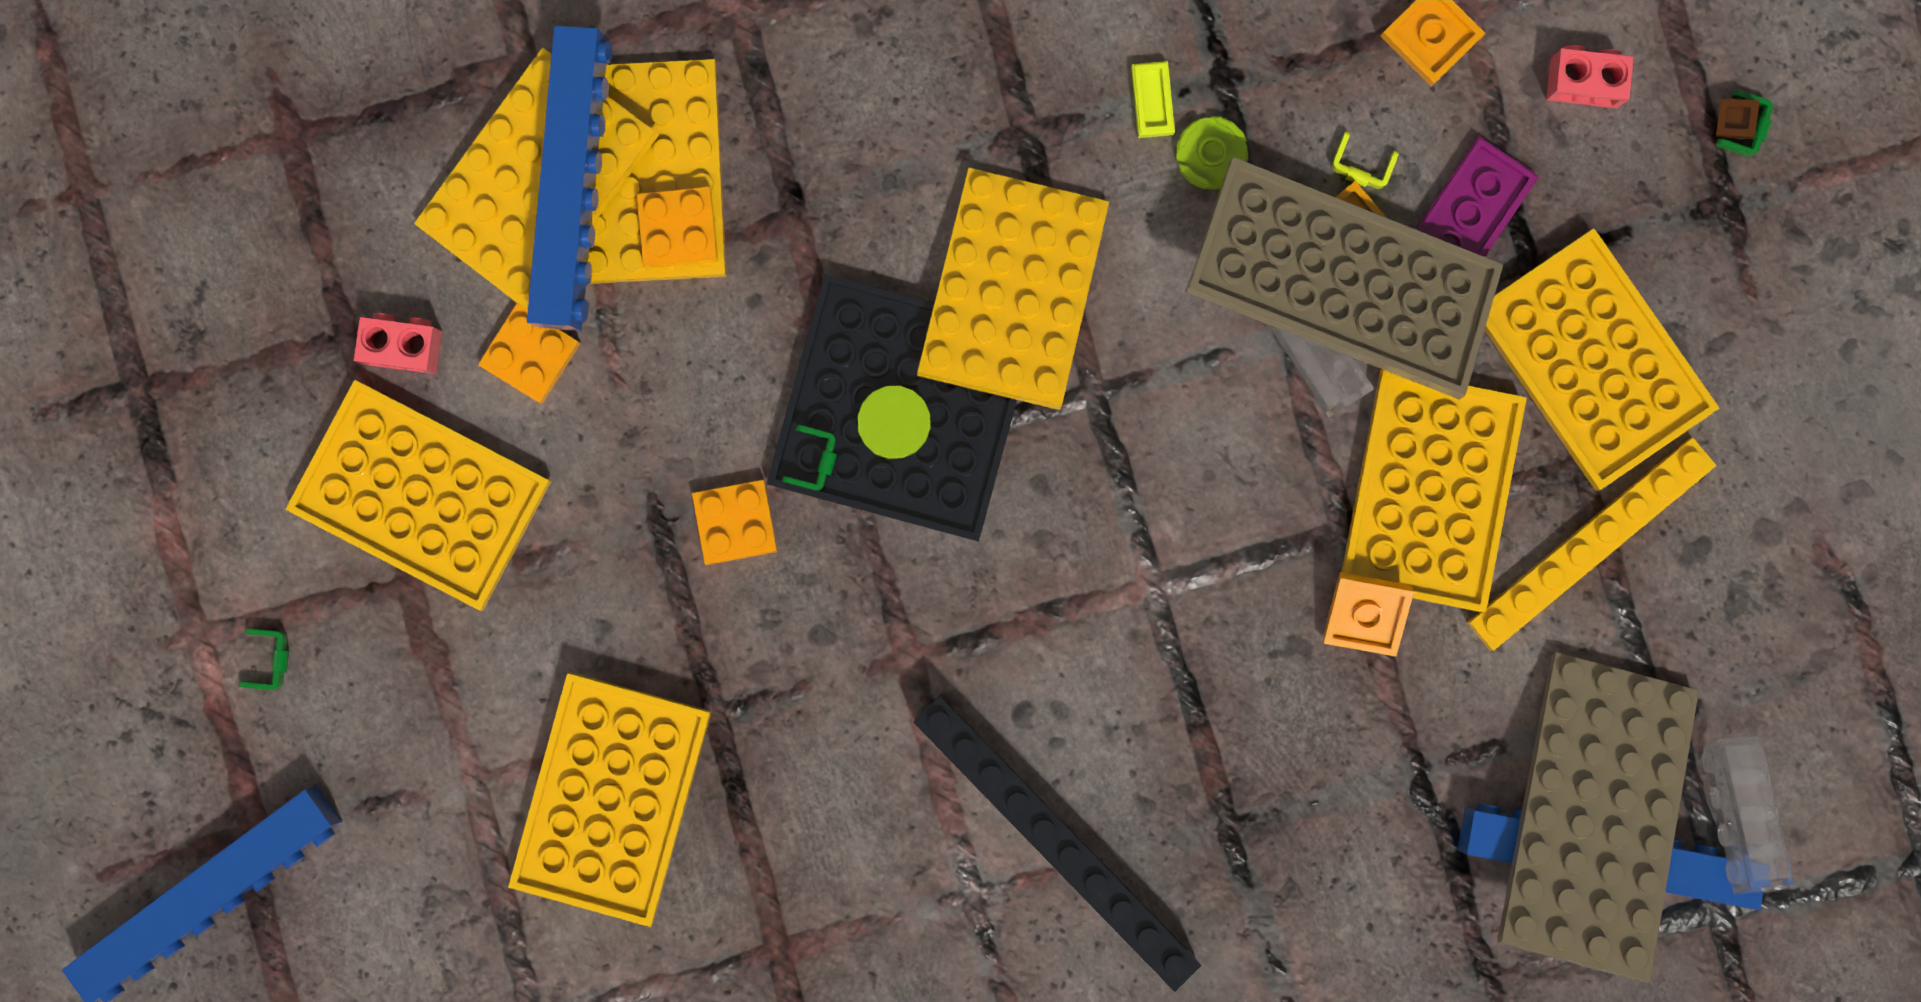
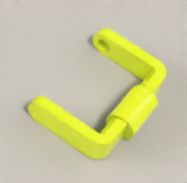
(1361, 177)

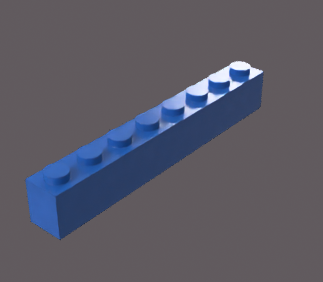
(569, 178)
(1691, 872)
(202, 895)

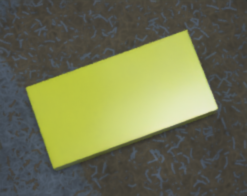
(1152, 99)

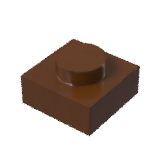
(1737, 118)

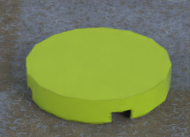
(1207, 149)
(894, 422)

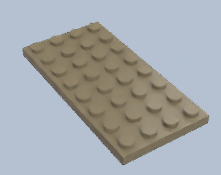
(1345, 278)
(1599, 817)

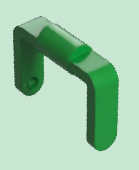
(1762, 126)
(826, 462)
(280, 660)

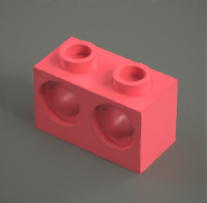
(1590, 86)
(397, 352)

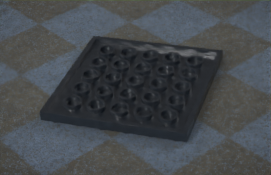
(872, 341)

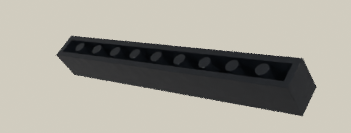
(1057, 843)

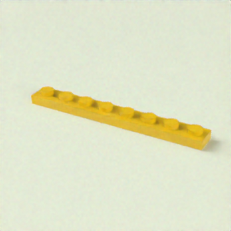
(1591, 544)

